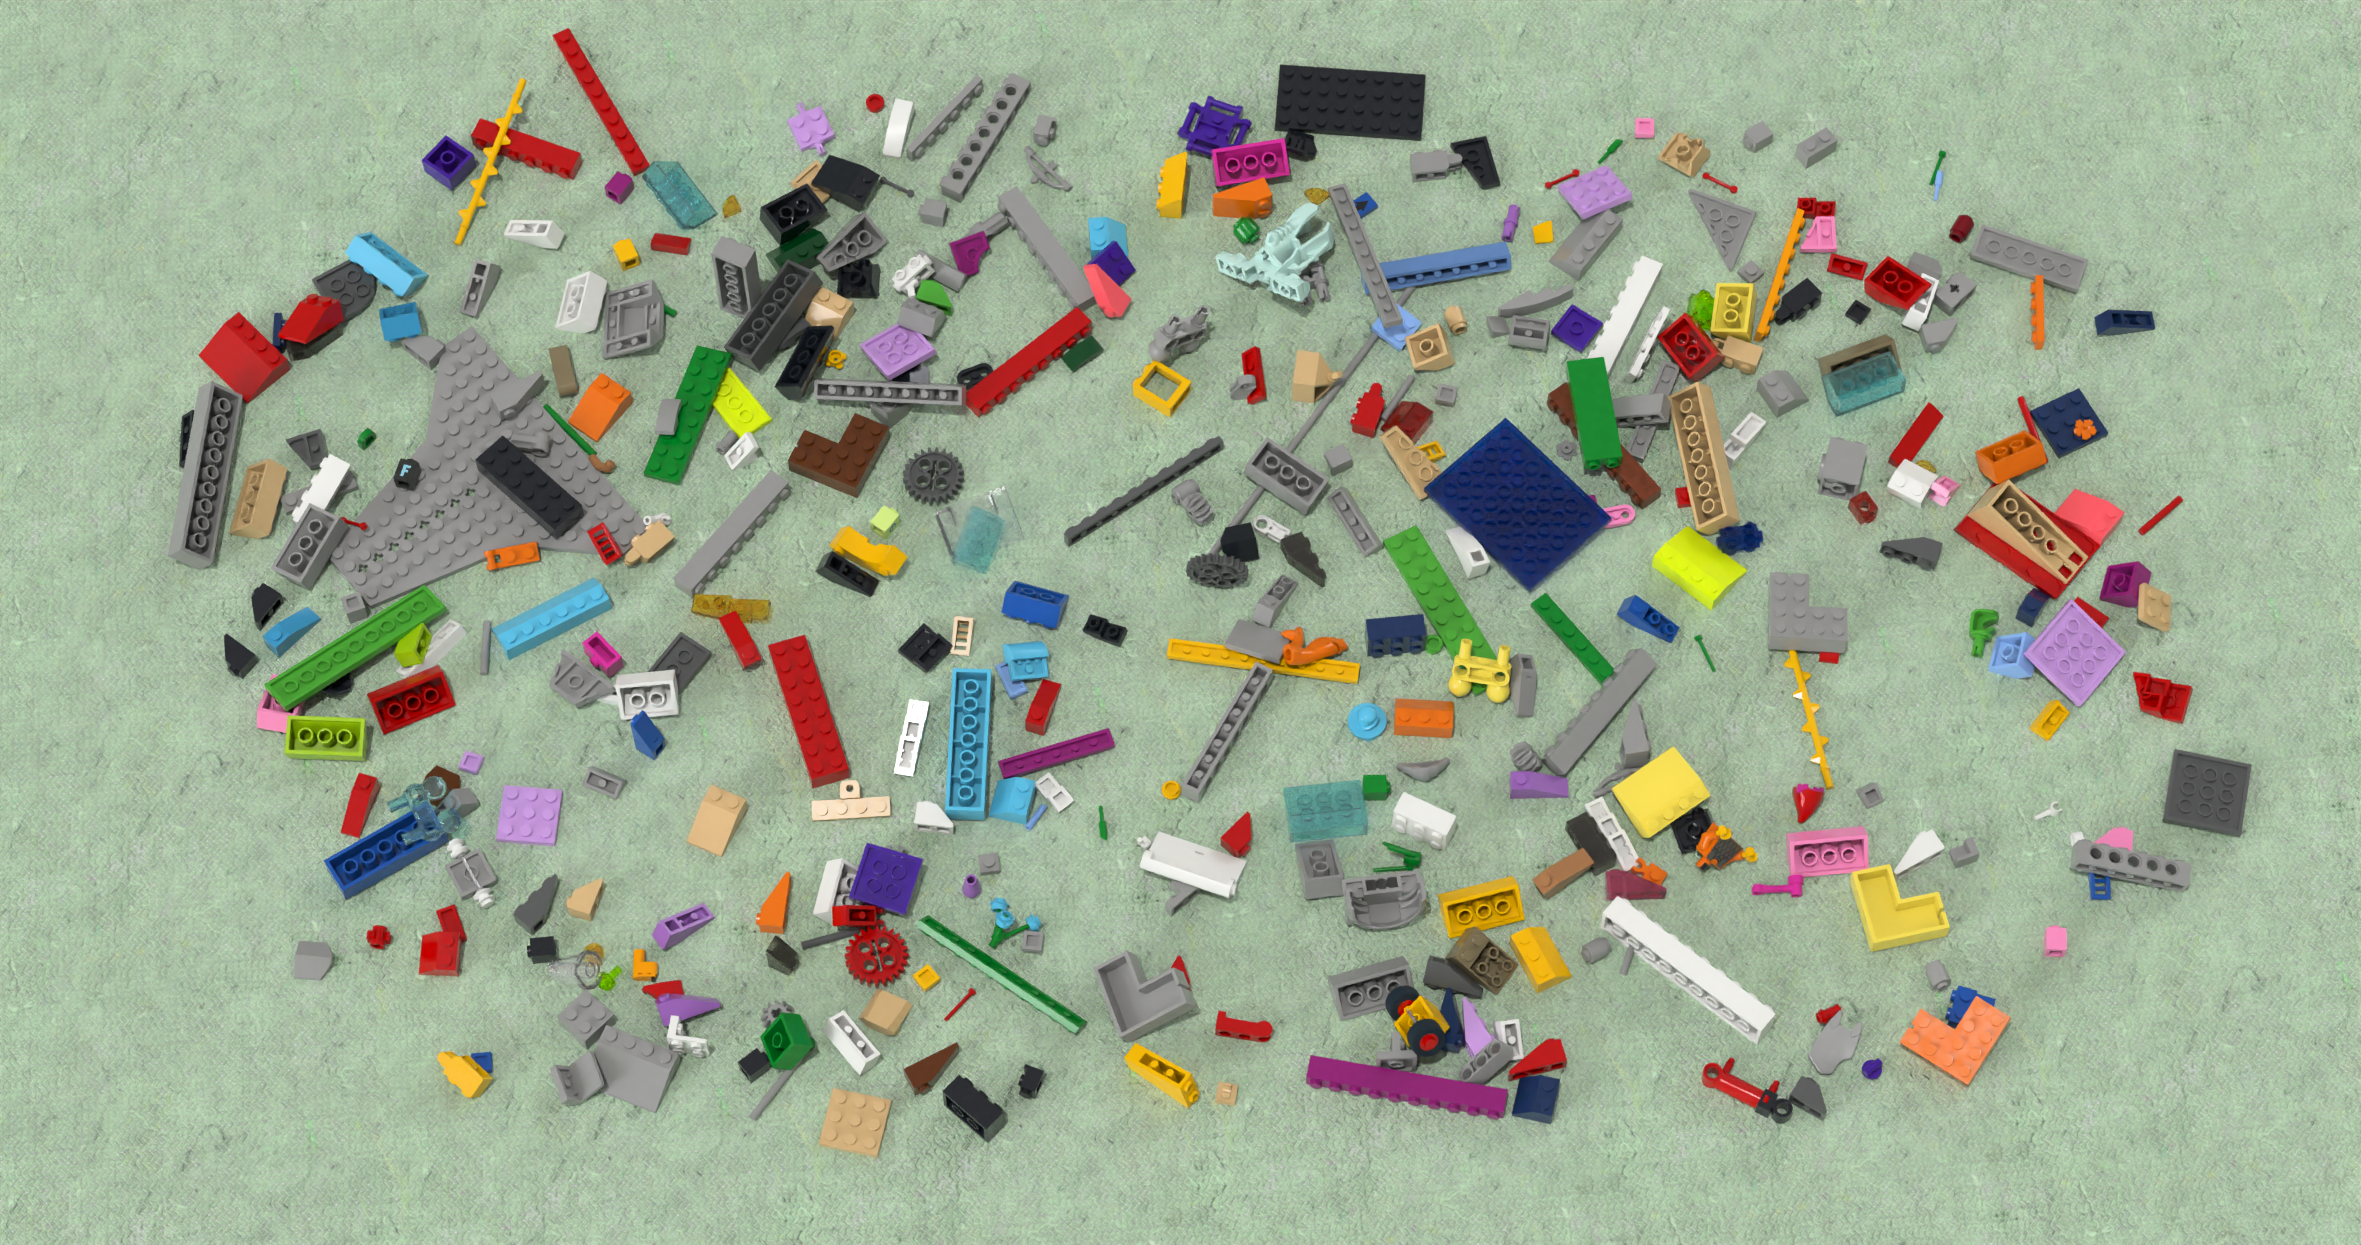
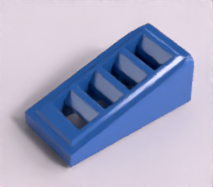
(2107, 896)

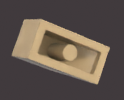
(585, 900)

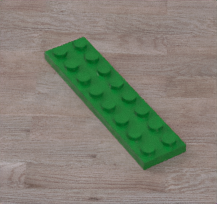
(697, 396)

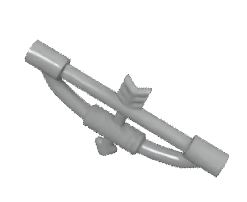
(1041, 174)
(1601, 791)

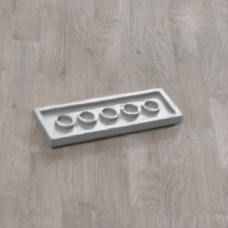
(2028, 258)

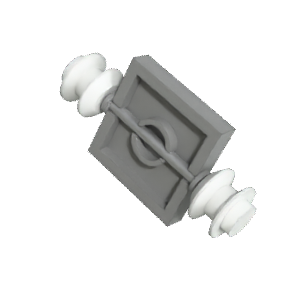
(471, 873)

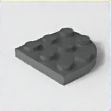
(349, 285)

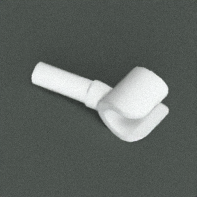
(2051, 811)
(1144, 842)

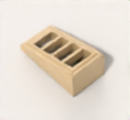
(966, 621)

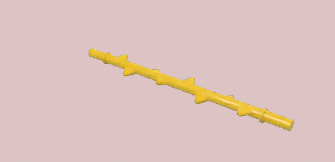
(489, 169)
(1810, 709)

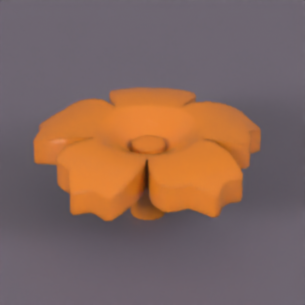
(2084, 428)

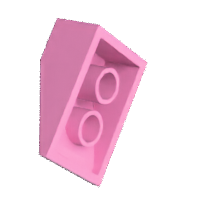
(272, 715)

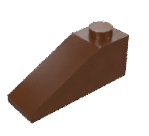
(927, 1072)

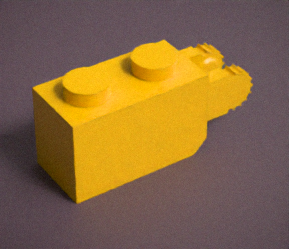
(465, 1073)

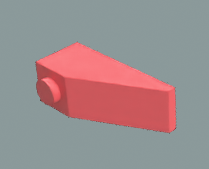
(1106, 292)

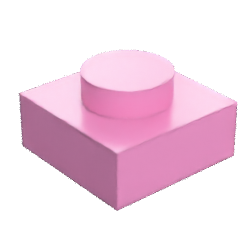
(1644, 128)

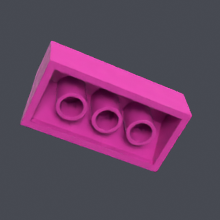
(1250, 162)

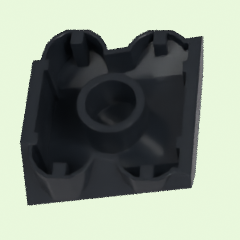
(859, 279)
(1690, 828)

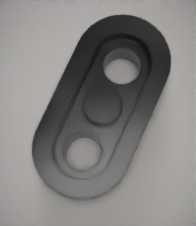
(973, 374)

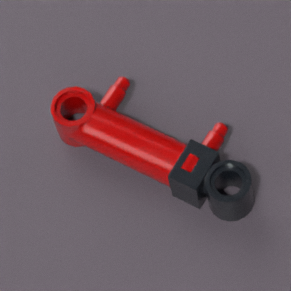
(1763, 1101)

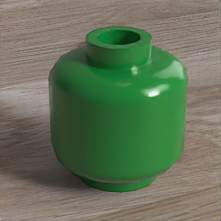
(1246, 230)

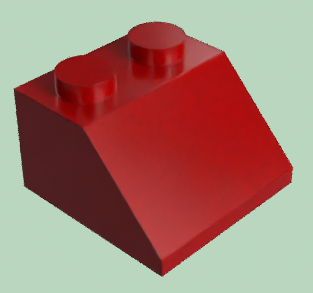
(440, 954)

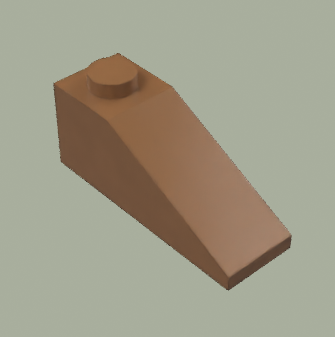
(1563, 872)

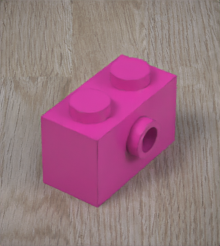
(602, 655)

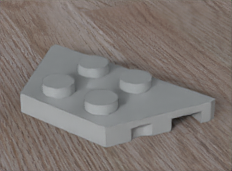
(578, 682)

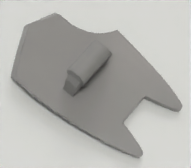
(1834, 1045)

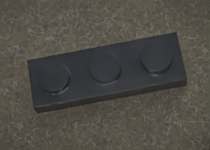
(186, 425)

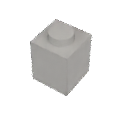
(1758, 137)
(933, 212)

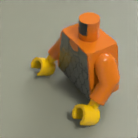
(1721, 849)

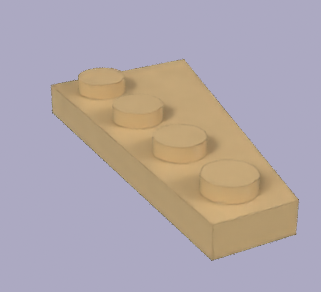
(1411, 461)

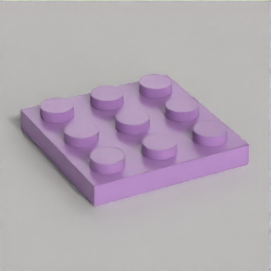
(1595, 192)
(897, 350)
(529, 815)

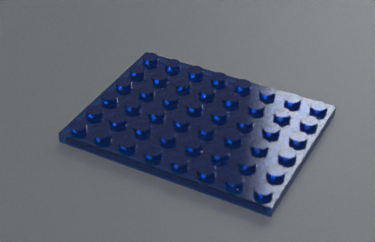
(1517, 504)

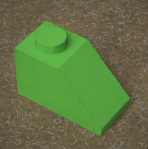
(933, 294)

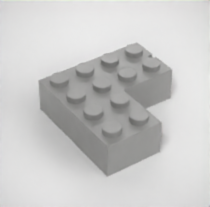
(1798, 625)
(1140, 1004)

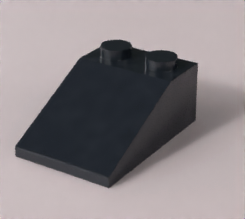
(846, 181)
(792, 213)

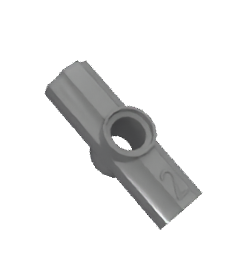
(990, 226)

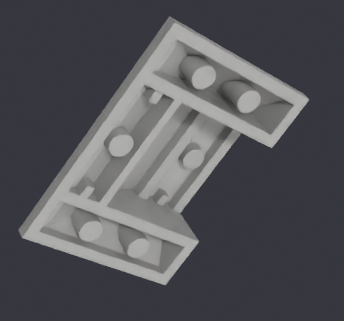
(632, 319)

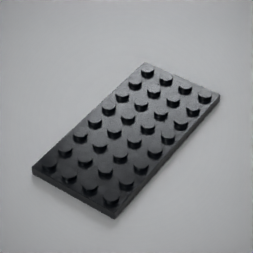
(1350, 102)

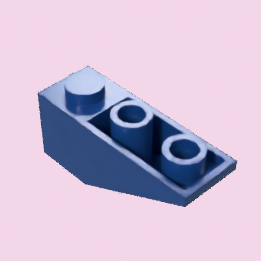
(1646, 618)
(647, 736)

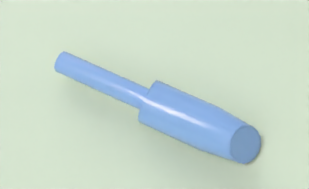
(1938, 183)

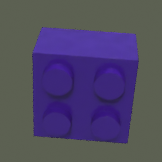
(449, 162)

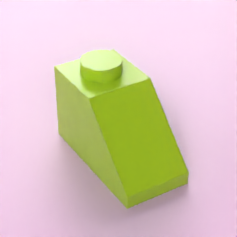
(414, 646)

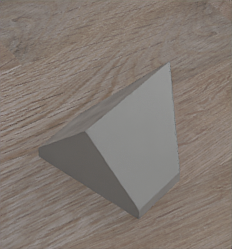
(888, 413)

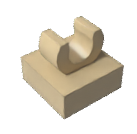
(1226, 1093)

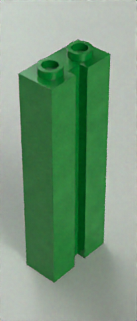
(1593, 413)

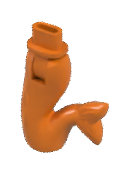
(1317, 649)

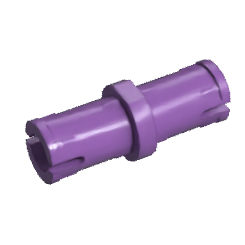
(1510, 223)

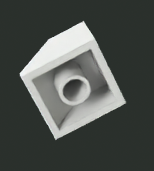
(1911, 483)

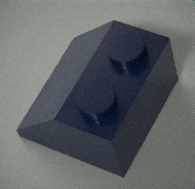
(1536, 1098)

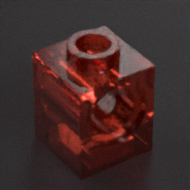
(1863, 500)

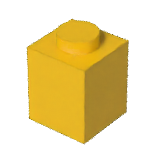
(626, 254)

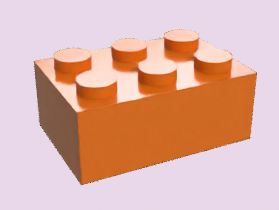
(2011, 457)

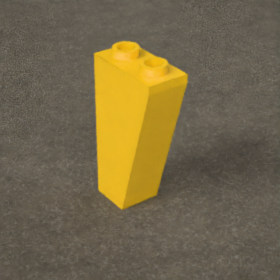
(1163, 1074)

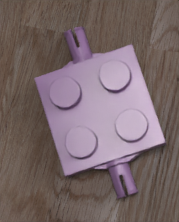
(811, 129)

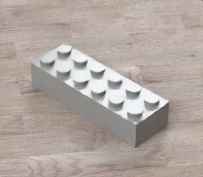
(736, 276)

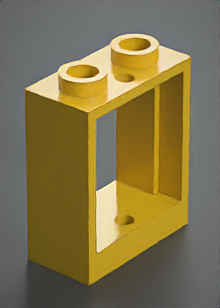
(1169, 407)

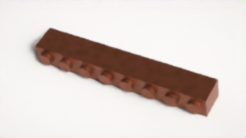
(1629, 474)

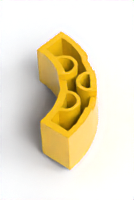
(856, 548)

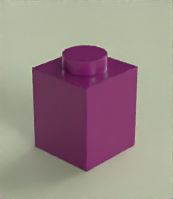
(619, 187)

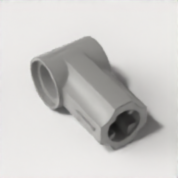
(535, 443)

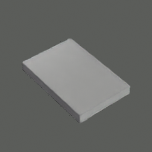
(1257, 641)

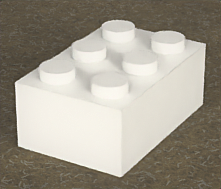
(1424, 821)

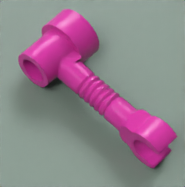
(1794, 886)

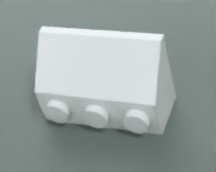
(581, 303)
(647, 691)
(835, 888)

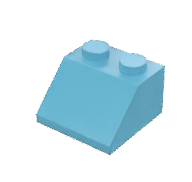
(1104, 231)
(1013, 800)

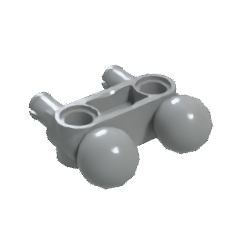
(1179, 333)

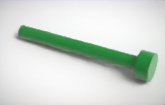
(1942, 154)
(1698, 638)

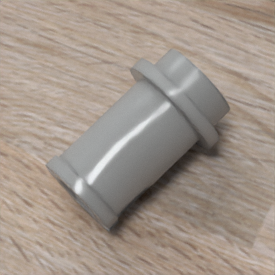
(723, 446)

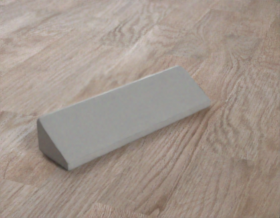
(1355, 522)

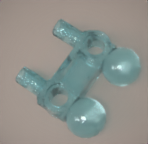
(423, 812)

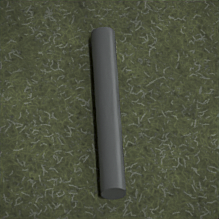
(830, 937)

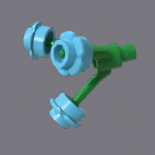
(1005, 919)

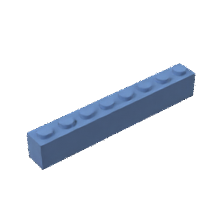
(1445, 266)

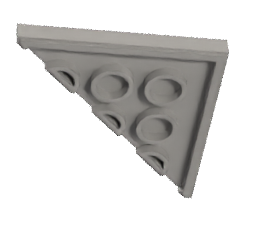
(1726, 224)

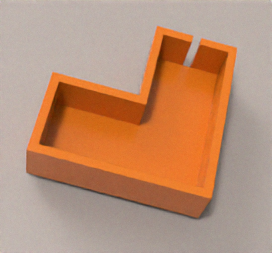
(1961, 1049)

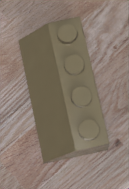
(1858, 353)

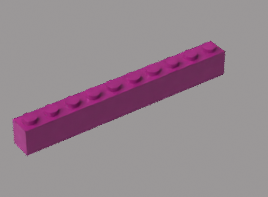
(1406, 1087)

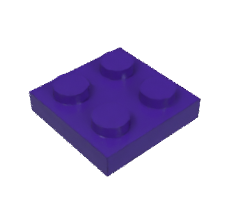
(1114, 263)
(1576, 328)

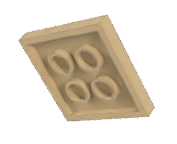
(855, 1122)

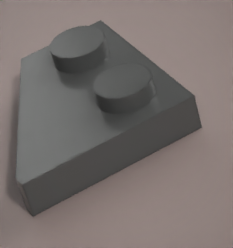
(309, 447)

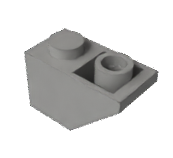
(460, 800)

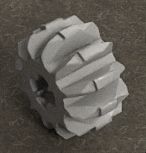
(1197, 508)
(1525, 757)
(774, 1011)

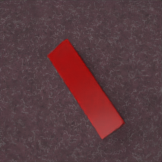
(1916, 435)

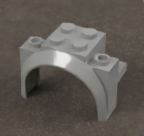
(1383, 900)

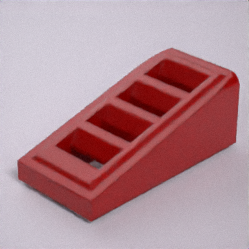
(614, 546)

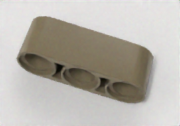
(563, 370)

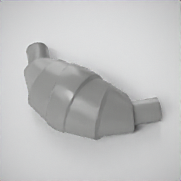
(1424, 770)

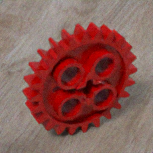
(894, 951)

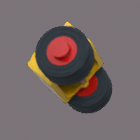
(1417, 1020)

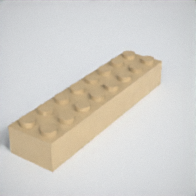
(1703, 458)

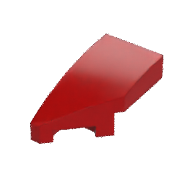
(658, 989)

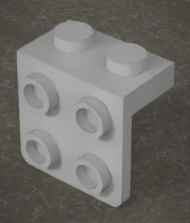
(578, 1080)

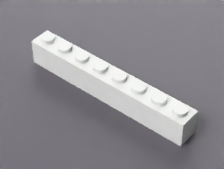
(1627, 312)

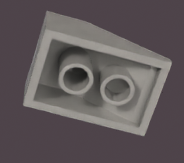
(1319, 869)

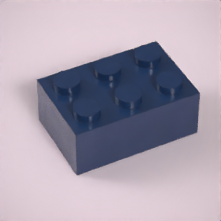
(1395, 635)

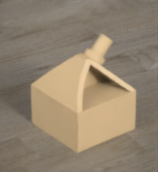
(1312, 377)

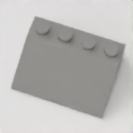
(635, 1068)

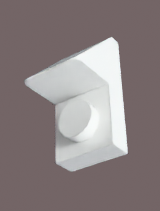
(742, 452)

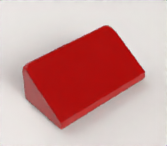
(670, 244)
(1847, 266)

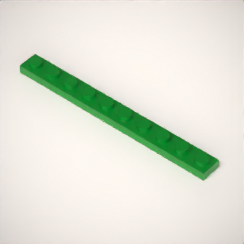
(1000, 973)

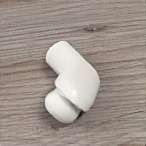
(663, 517)

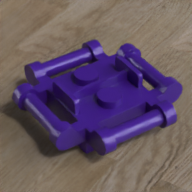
(1213, 128)

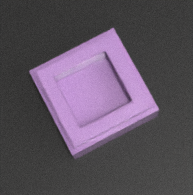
(471, 763)

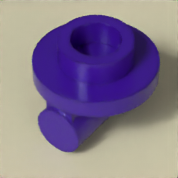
(1872, 1069)

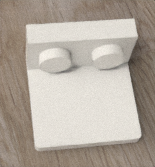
(683, 1044)

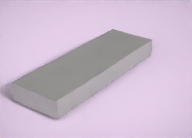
(945, 273)

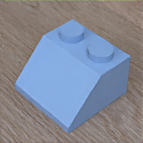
(2008, 656)

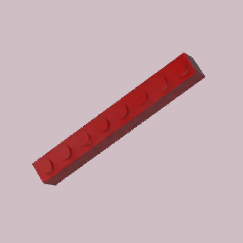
(1028, 362)

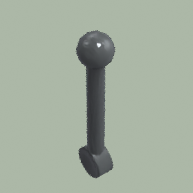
(910, 193)

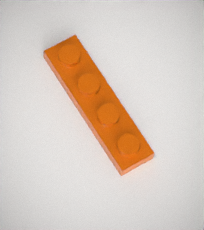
(2037, 305)

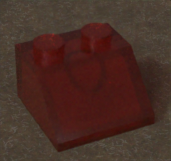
(1411, 419)

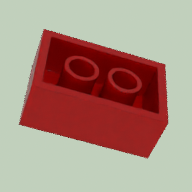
(1691, 347)

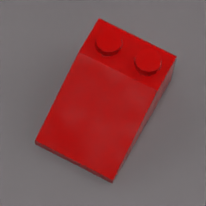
(1895, 284)
(312, 318)

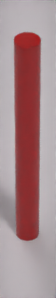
(2028, 419)

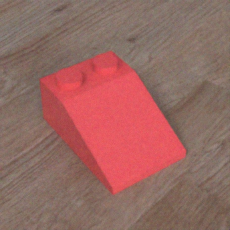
(2090, 515)

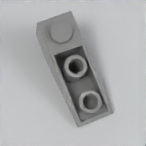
(1274, 600)
(1523, 684)

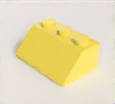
(1734, 310)

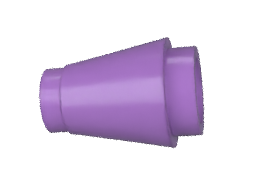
(971, 886)

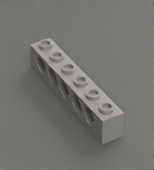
(2158, 877)

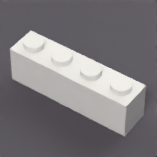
(324, 485)

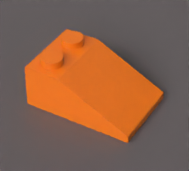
(1245, 200)
(600, 407)

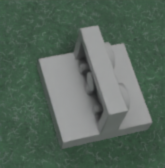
(1397, 1057)

